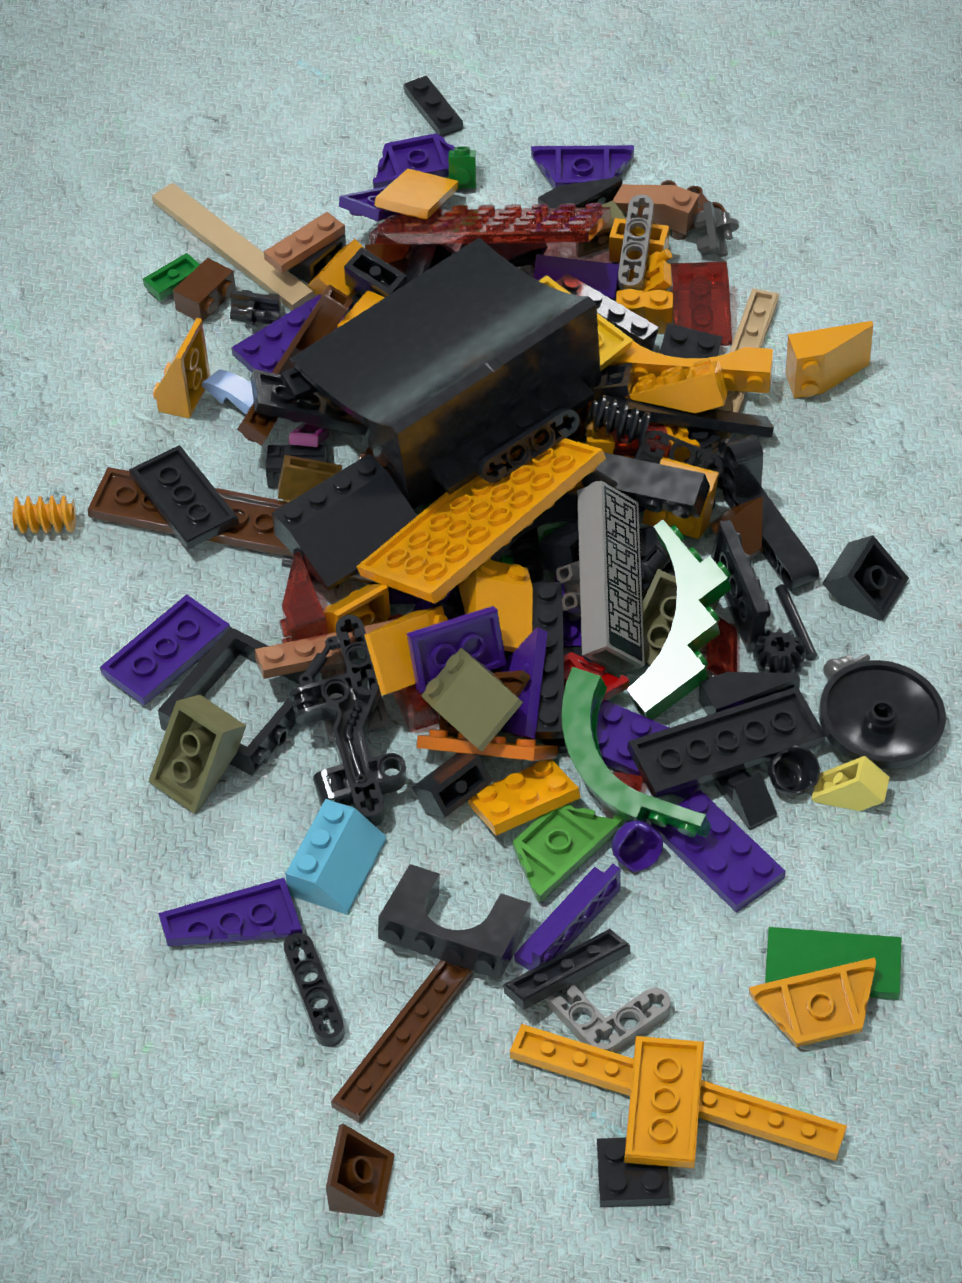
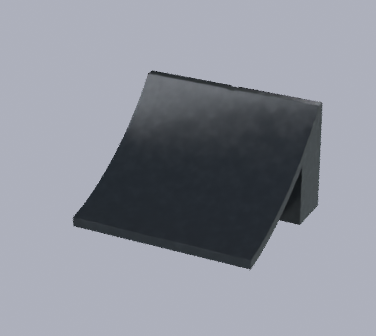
(457, 366)

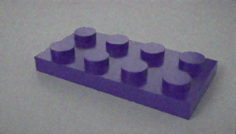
(268, 345)
(164, 649)
(619, 726)
(725, 859)

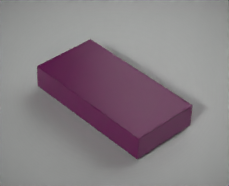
(308, 435)

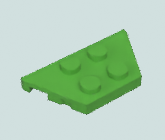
(560, 844)

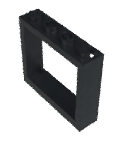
(207, 674)

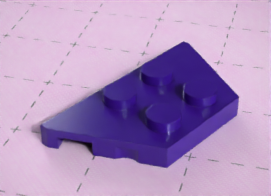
(420, 153)
(581, 163)
(529, 658)

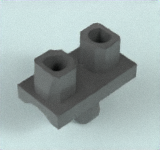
(718, 227)

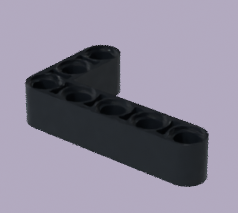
(779, 542)

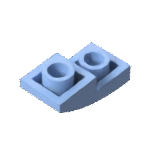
(226, 386)

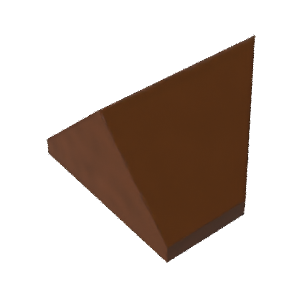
(746, 520)

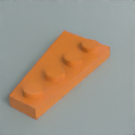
(498, 747)

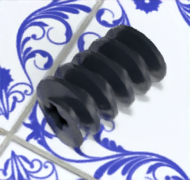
(617, 420)

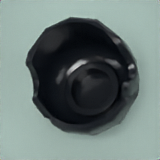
(794, 771)

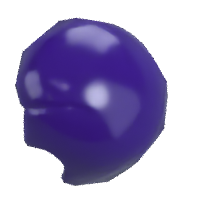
(637, 845)

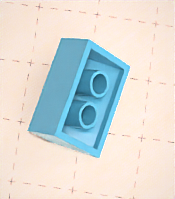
(334, 858)

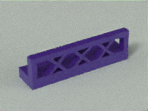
(570, 917)

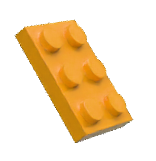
(524, 796)

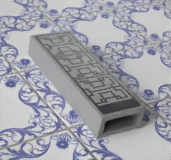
(610, 578)

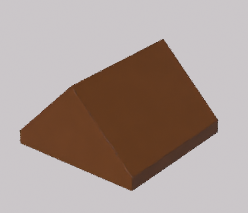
(358, 1174)

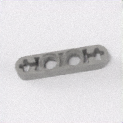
(636, 243)

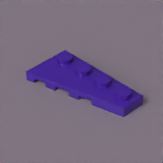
(242, 915)

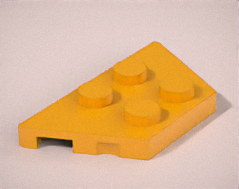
(818, 1003)

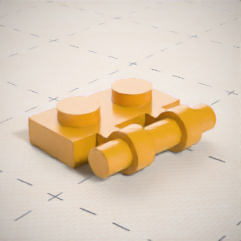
(657, 272)

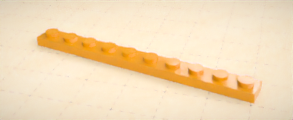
(716, 1104)

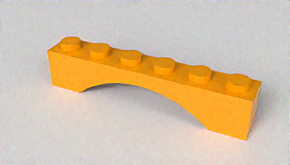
(743, 370)

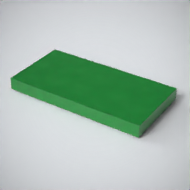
(805, 951)

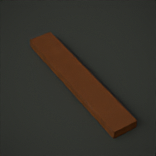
(400, 1040)

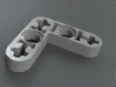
(601, 1026)

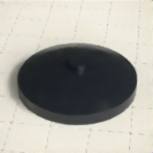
(882, 714)

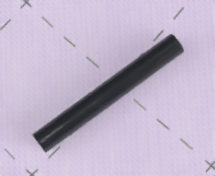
(795, 620)

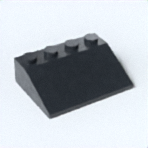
(343, 520)

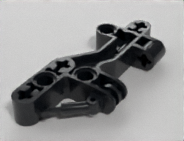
(358, 773)

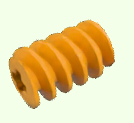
(44, 515)

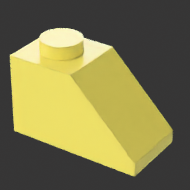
(852, 785)

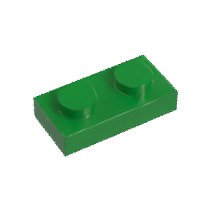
(169, 276)

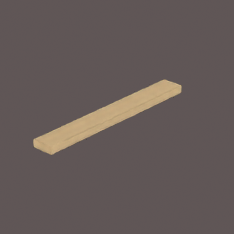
(231, 246)
(750, 333)

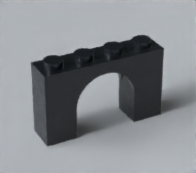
(481, 948)

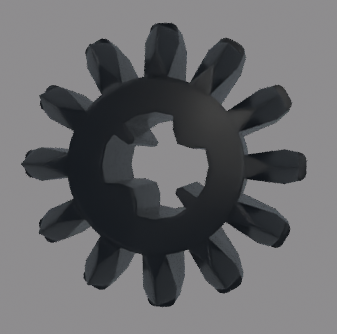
(779, 652)

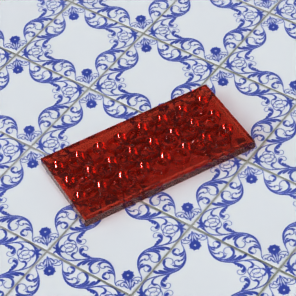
(495, 225)

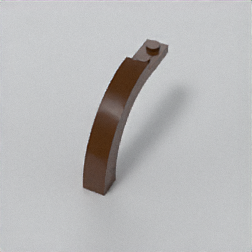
(319, 323)

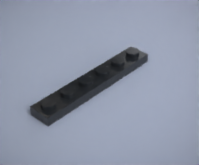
(548, 616)

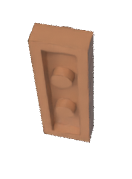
(304, 242)

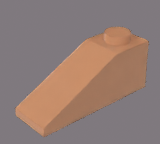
(671, 204)

